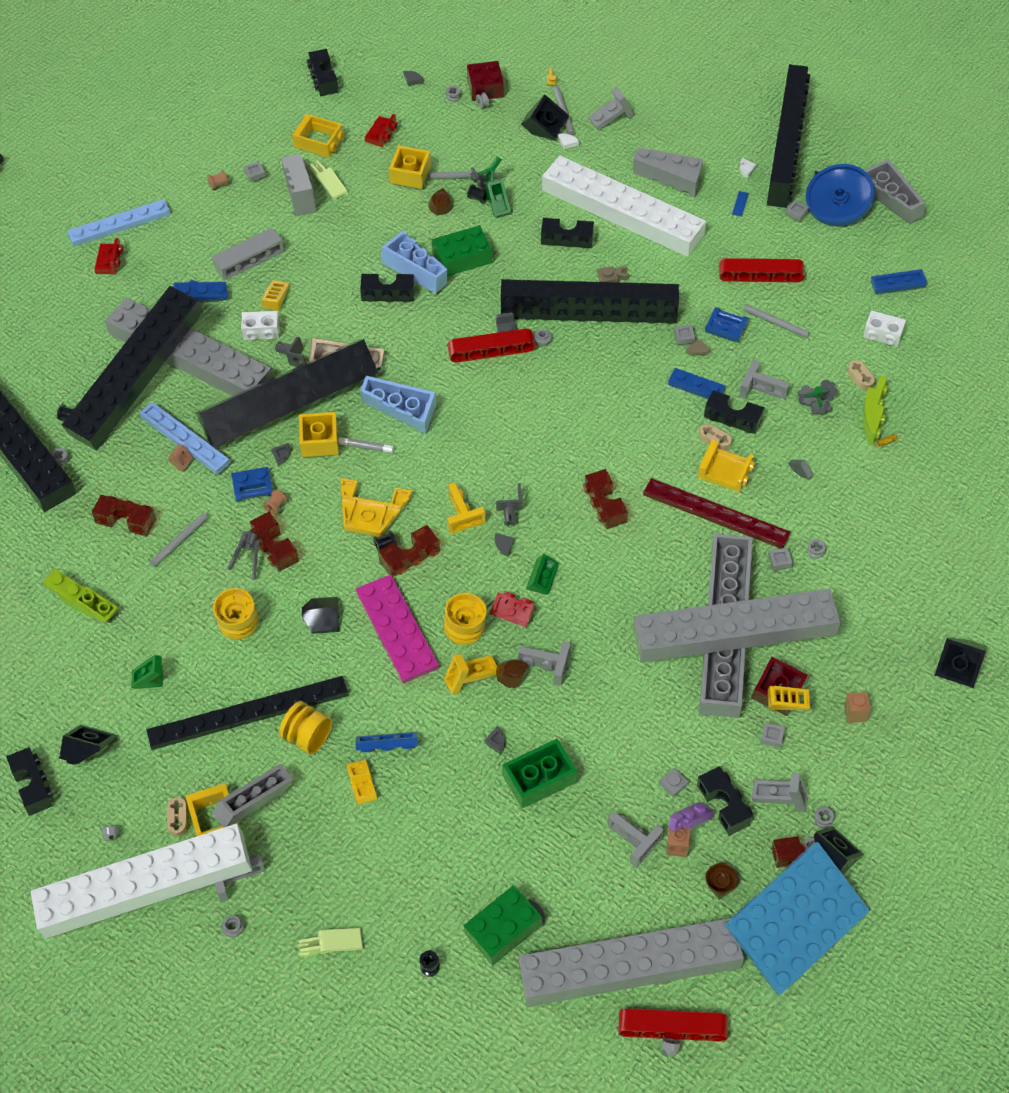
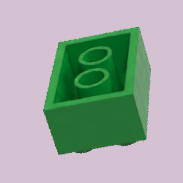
(462, 250)
(539, 773)
(503, 925)

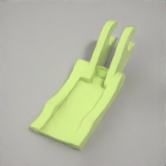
(328, 180)
(332, 941)

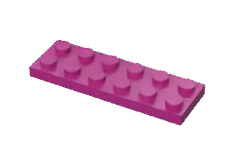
(397, 629)

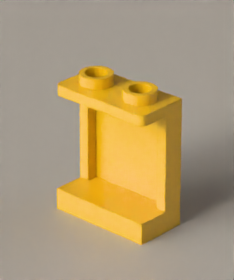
(725, 468)

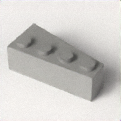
(669, 169)
(299, 184)
(895, 191)

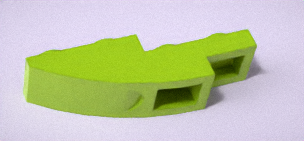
(873, 410)
(78, 597)

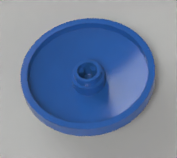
(840, 194)

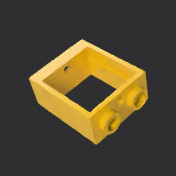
(321, 125)
(203, 799)

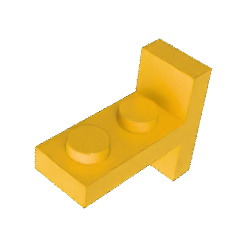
(465, 518)
(468, 671)

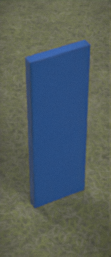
(740, 203)

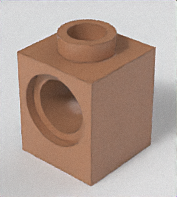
(678, 842)

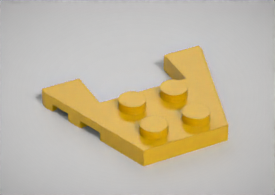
(368, 515)

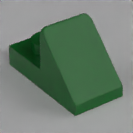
(498, 197)
(148, 674)

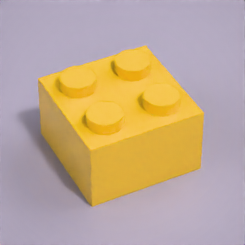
(410, 167)
(318, 434)

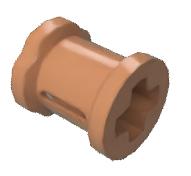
(217, 180)
(275, 502)

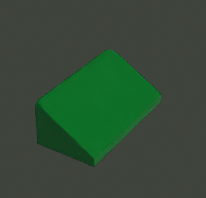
(542, 574)

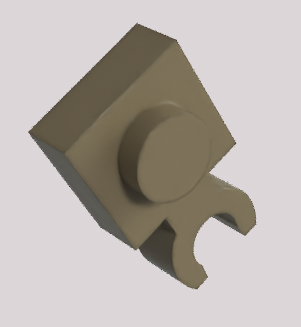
(609, 274)

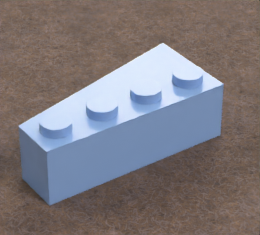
(408, 258)
(400, 401)

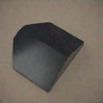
(321, 615)

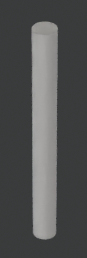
(561, 104)
(453, 175)
(770, 318)
(180, 538)

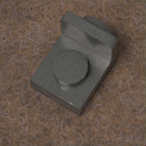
(505, 322)

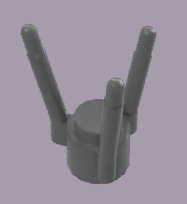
(246, 542)

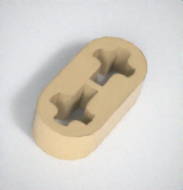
(862, 374)
(717, 435)
(172, 817)

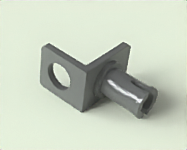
(292, 351)
(509, 508)

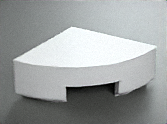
(567, 141)
(747, 167)

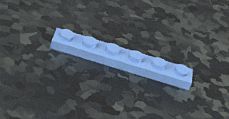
(118, 222)
(183, 436)

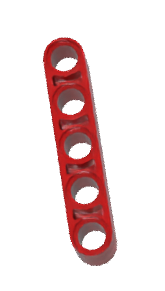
(761, 270)
(491, 345)
(673, 1025)

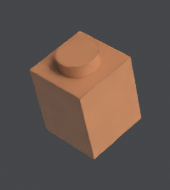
(857, 707)

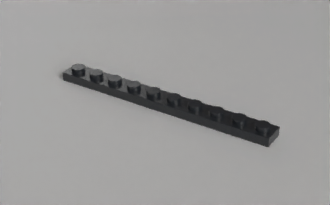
(245, 713)

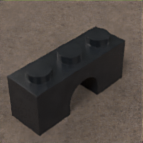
(321, 72)
(579, 236)
(400, 290)
(746, 419)
(717, 785)
(35, 795)

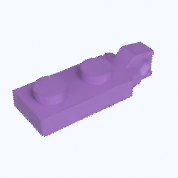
(690, 817)

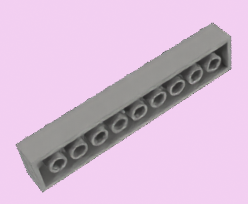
(196, 353)
(727, 583)
(735, 625)
(628, 962)

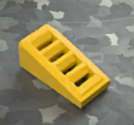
(276, 303)
(781, 705)

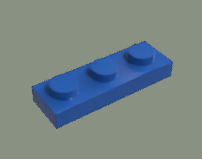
(898, 281)
(204, 290)
(694, 383)
(386, 741)

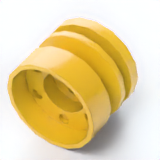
(235, 604)
(464, 618)
(305, 727)

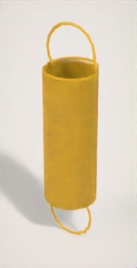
(886, 440)

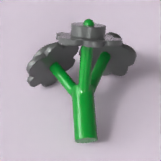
(482, 180)
(809, 395)

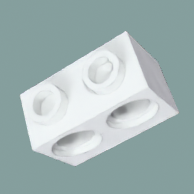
(260, 325)
(884, 328)

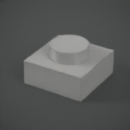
(254, 171)
(797, 210)
(684, 334)
(780, 559)
(772, 735)
(673, 783)

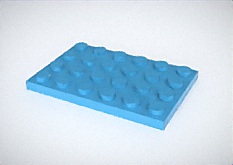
(797, 918)

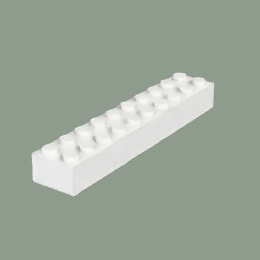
(623, 205)
(140, 881)

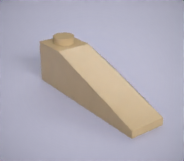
(323, 346)

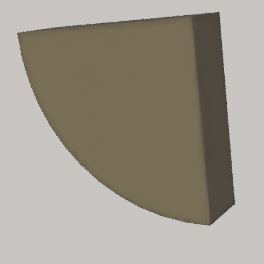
(698, 348)

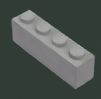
(248, 254)
(252, 796)

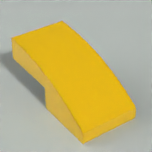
(361, 782)

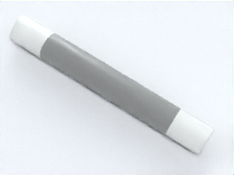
(366, 445)

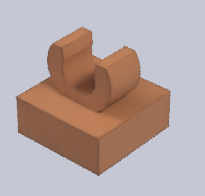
(180, 457)

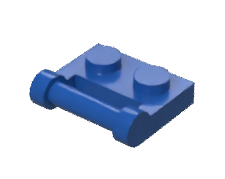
(726, 325)
(251, 480)

